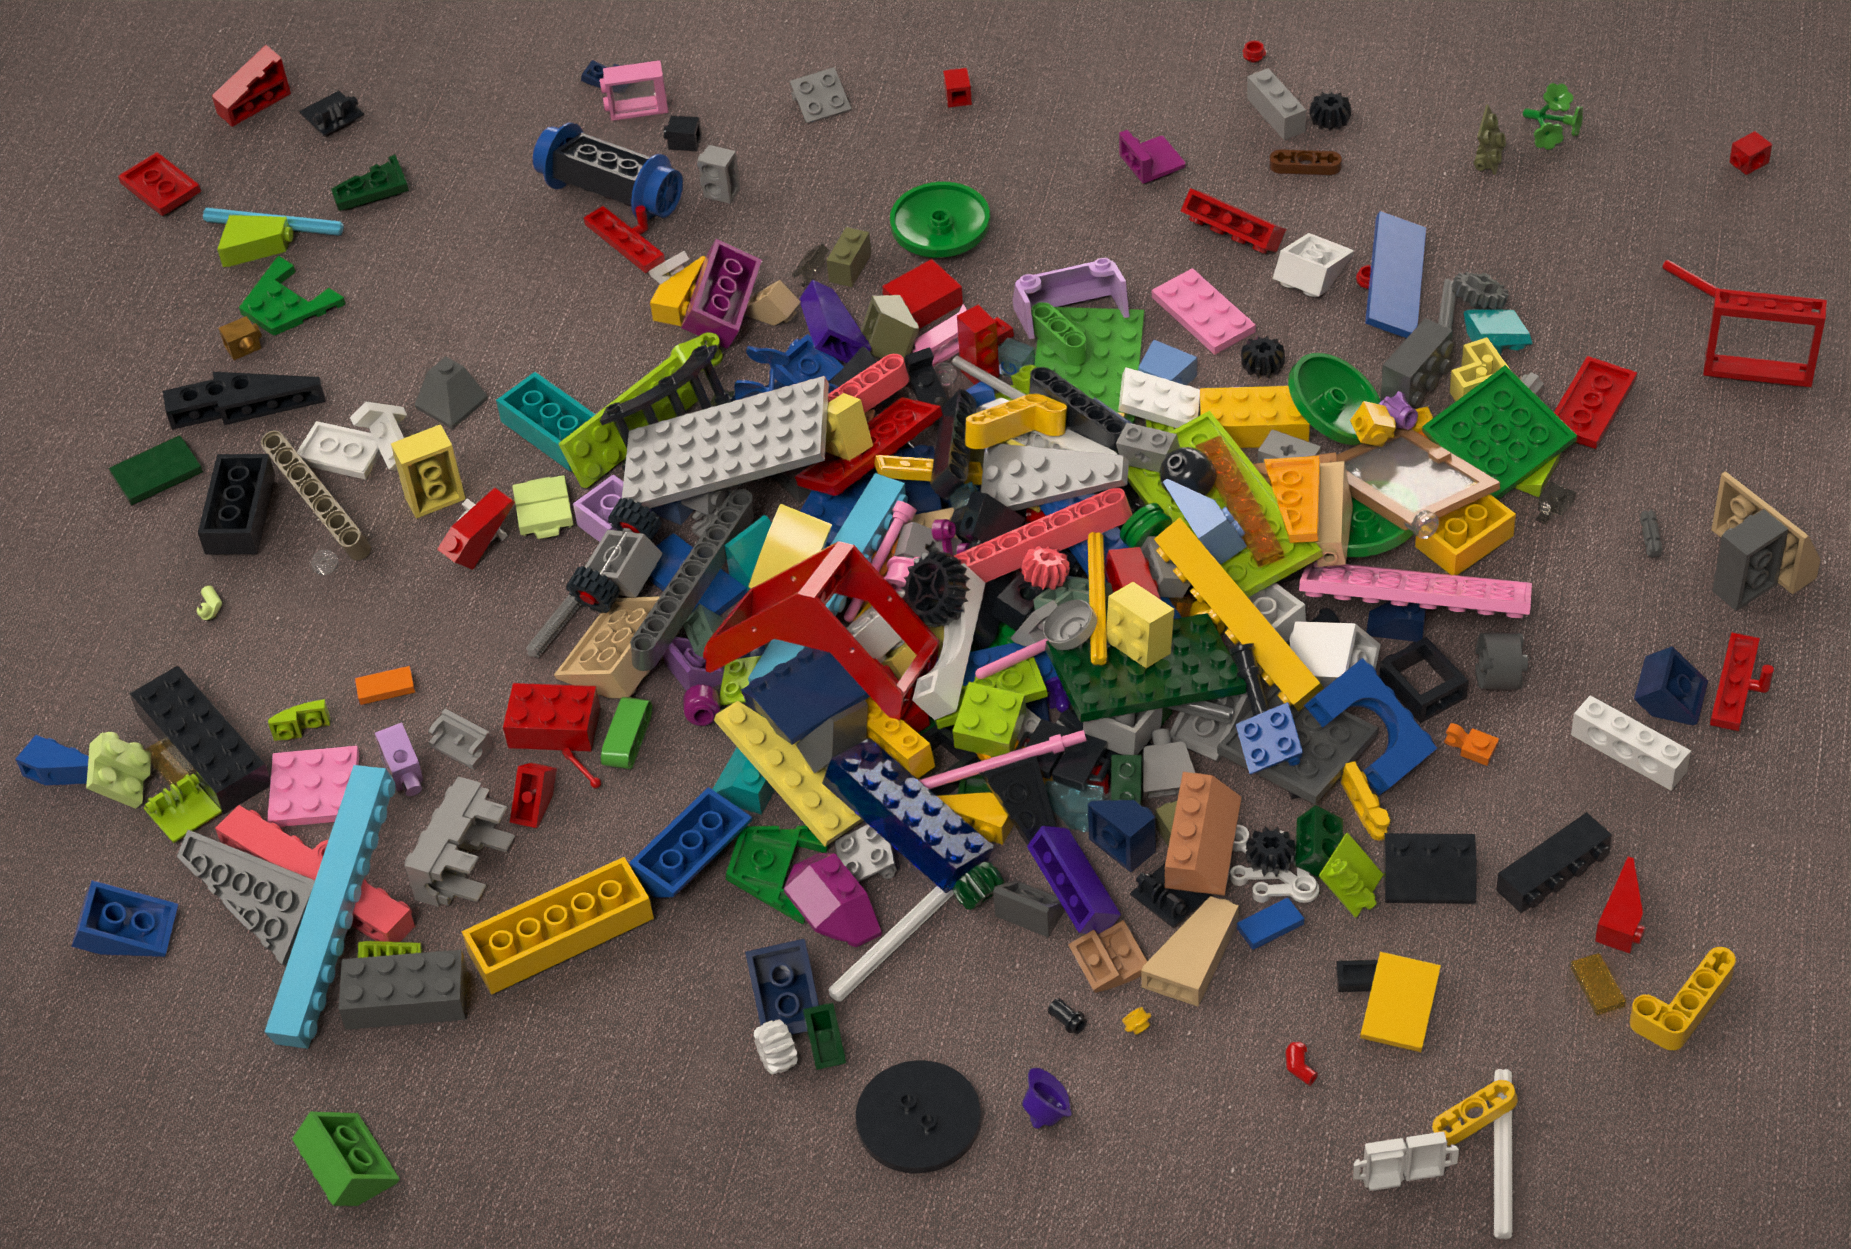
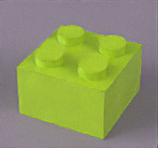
(989, 720)

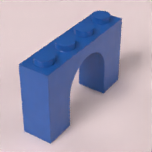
(1406, 740)

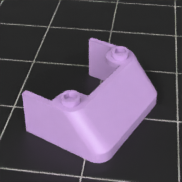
(1068, 287)

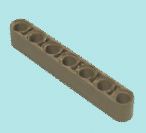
(316, 495)

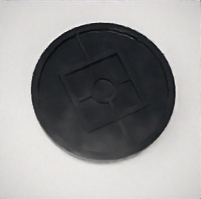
(918, 1116)

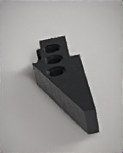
(239, 397)

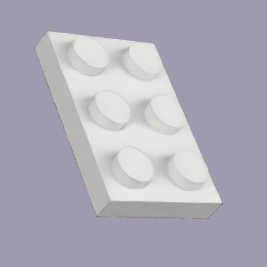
(1158, 399)

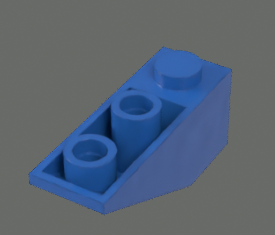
(52, 763)

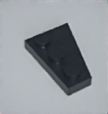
(1022, 795)

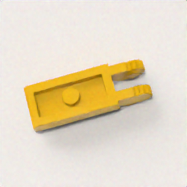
(1364, 802)

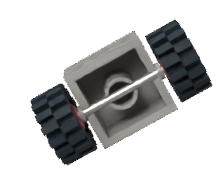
(620, 560)

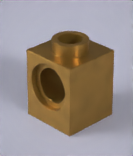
(240, 338)

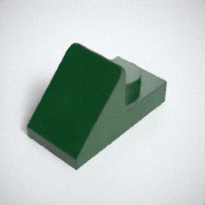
(824, 1036)

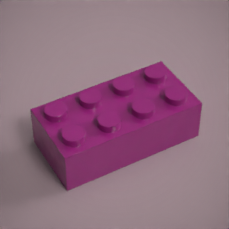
(722, 292)

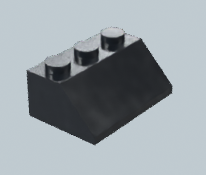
(1429, 868)

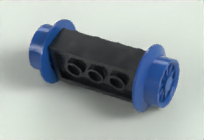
(607, 169)

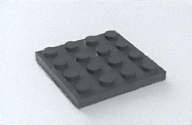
(1323, 754)

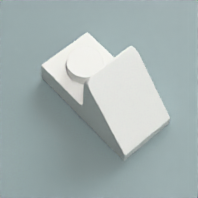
(669, 268)

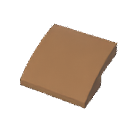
(1109, 957)

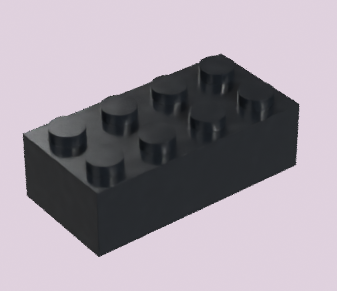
(236, 504)

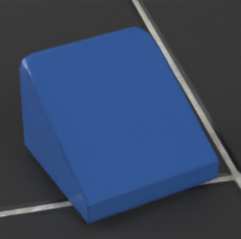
(982, 393)

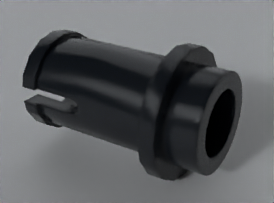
(1072, 1020)

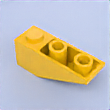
(674, 295)
(982, 813)

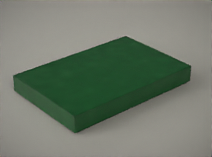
(155, 470)

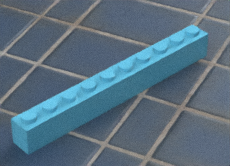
(866, 531)
(330, 907)

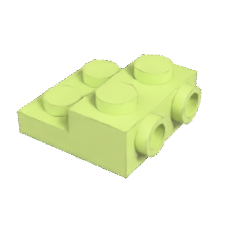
(118, 769)

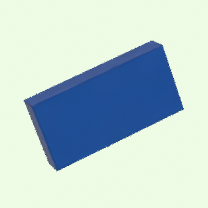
(1270, 923)

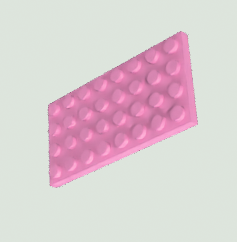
(1418, 587)

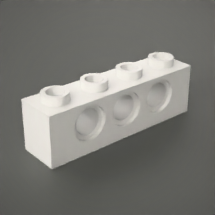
(1630, 742)

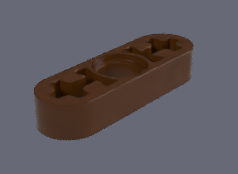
(1329, 161)

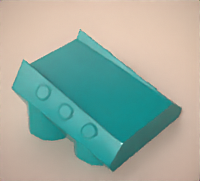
(1499, 326)

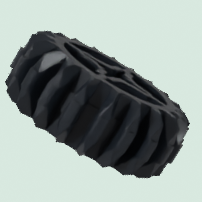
(936, 588)

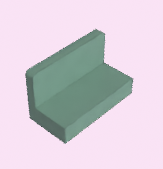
(700, 627)

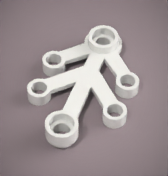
(1293, 883)

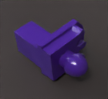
(1057, 696)

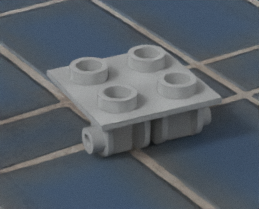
(820, 95)
(866, 854)

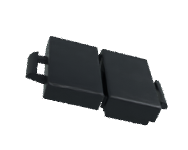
(1075, 764)

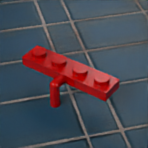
(624, 238)
(1737, 680)

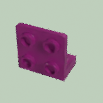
(1150, 158)

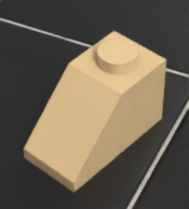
(772, 304)

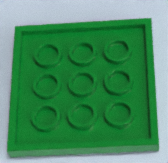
(1501, 430)

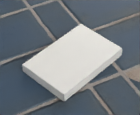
(340, 450)

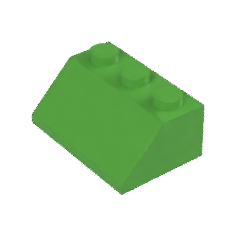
(344, 1157)

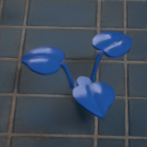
(747, 388)

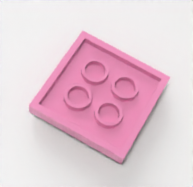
(309, 785)

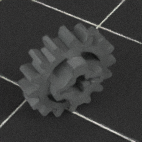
(1480, 290)

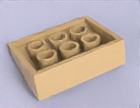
(1800, 557)
(604, 651)

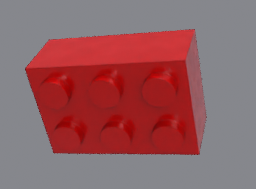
(551, 717)

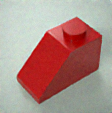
(532, 793)

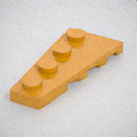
(1297, 495)

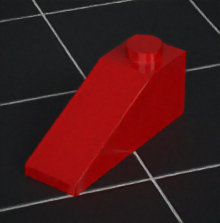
(475, 530)
(1623, 913)

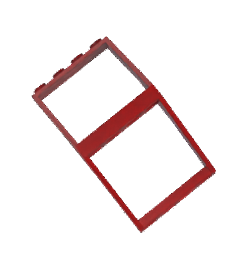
(798, 614)

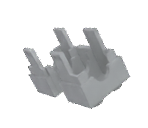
(462, 821)

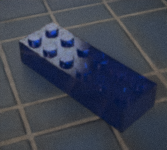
(906, 813)

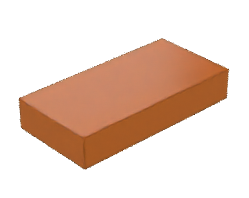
(384, 685)

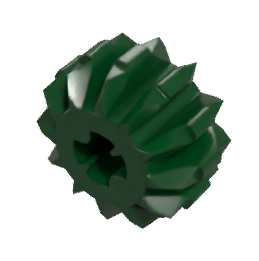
(977, 885)

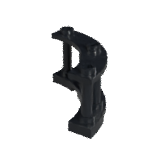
(699, 360)

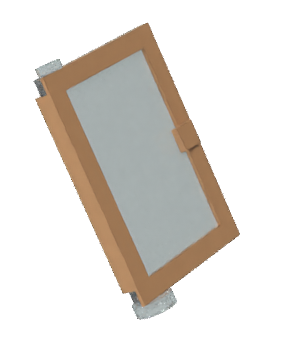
(1413, 480)

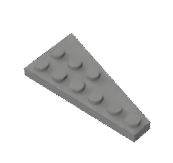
(1037, 475)

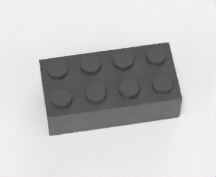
(403, 989)

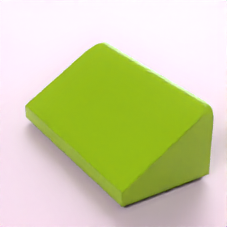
(1537, 481)

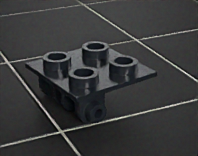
(332, 112)
(1166, 903)

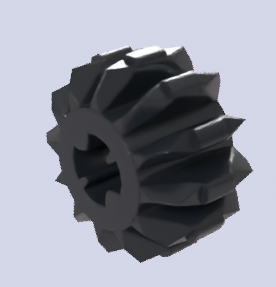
(1330, 111)
(1262, 356)
(1270, 851)

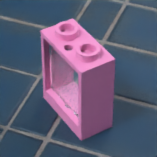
(632, 91)

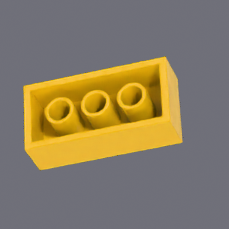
(1253, 412)

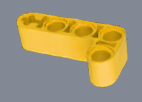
(1014, 419)
(1691, 996)

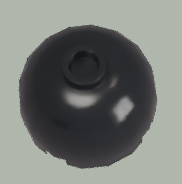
(1188, 468)

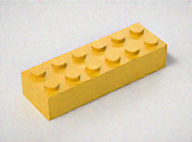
(557, 925)

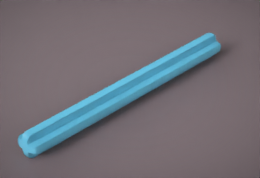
(297, 223)

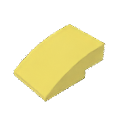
(788, 542)

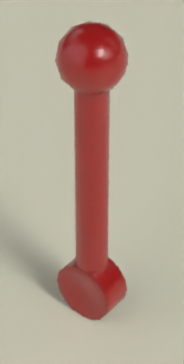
(595, 782)

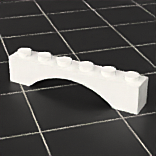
(941, 687)

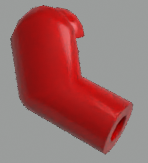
(1296, 1063)

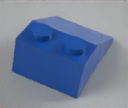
(123, 922)

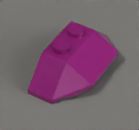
(832, 900)

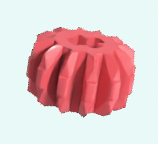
(1045, 567)

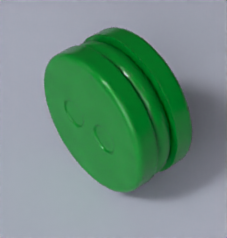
(1143, 523)

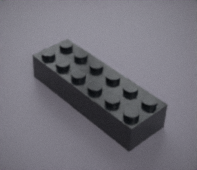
(201, 739)

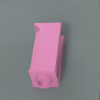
(941, 339)

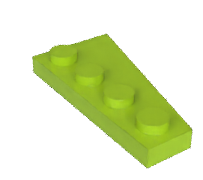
(1019, 678)

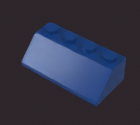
(688, 844)

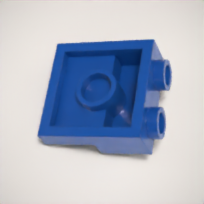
(806, 363)

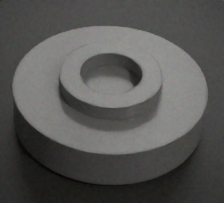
(1070, 624)

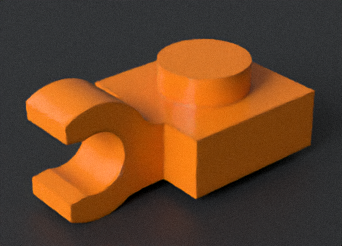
(1474, 746)

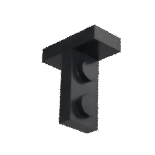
(923, 376)

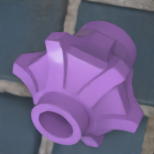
(1400, 410)

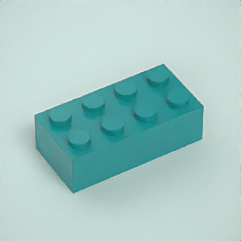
(542, 415)

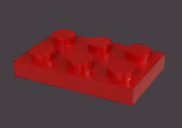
(159, 184)

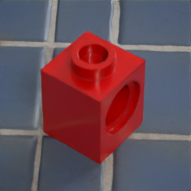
(1750, 153)

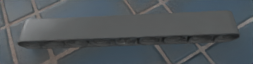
(690, 581)

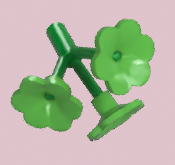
(1557, 99)

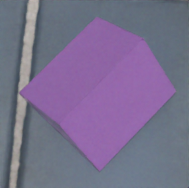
(688, 666)

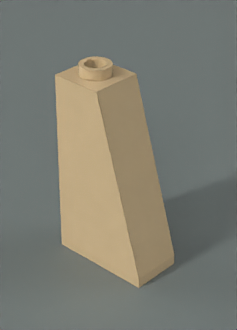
(1334, 514)
(1193, 953)

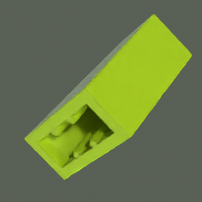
(253, 238)

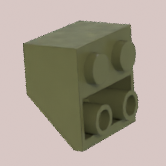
(889, 326)

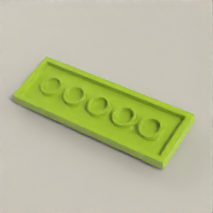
(598, 448)

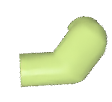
(212, 604)

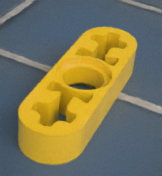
(1479, 1099)

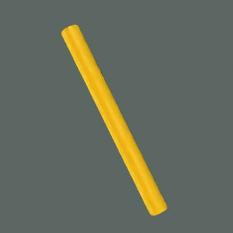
(1098, 639)

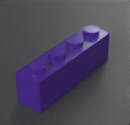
(1073, 880)

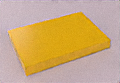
(1400, 1002)

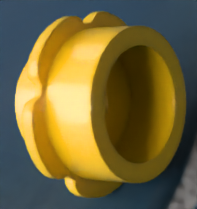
(1136, 1021)

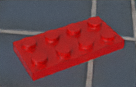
(1594, 399)

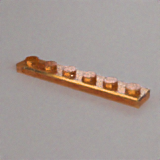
(1241, 503)

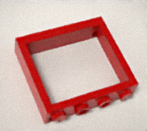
(1769, 308)

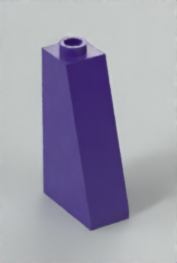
(830, 323)

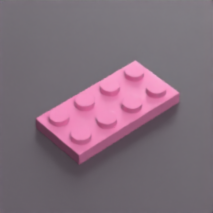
(1203, 311)

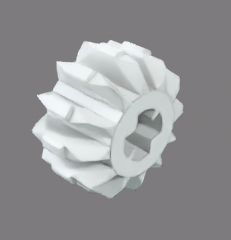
(775, 1046)

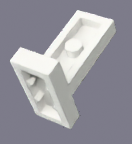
(383, 424)

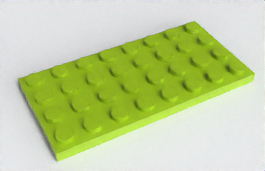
(1241, 566)

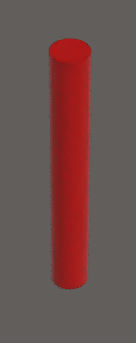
(1690, 278)

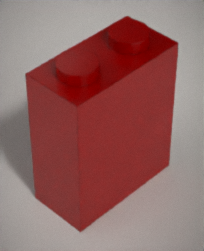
(926, 292)

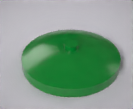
(940, 219)
(1329, 394)
(1372, 533)

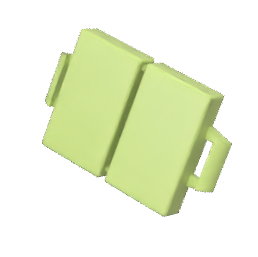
(543, 506)

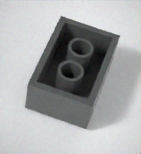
(1418, 363)
(1749, 559)

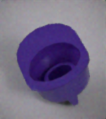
(1045, 1099)

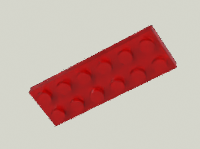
(888, 433)

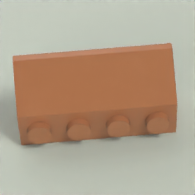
(1202, 835)

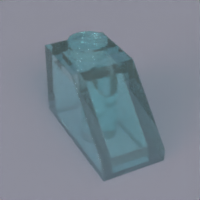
(1072, 804)

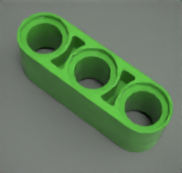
(1059, 334)
(626, 733)

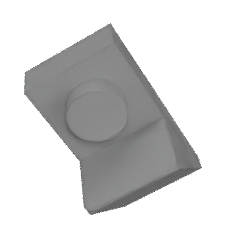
(1032, 629)

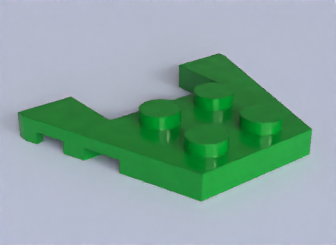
(279, 308)
(763, 861)

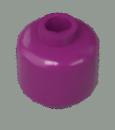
(701, 704)

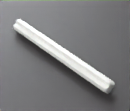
(888, 943)
(1503, 1167)

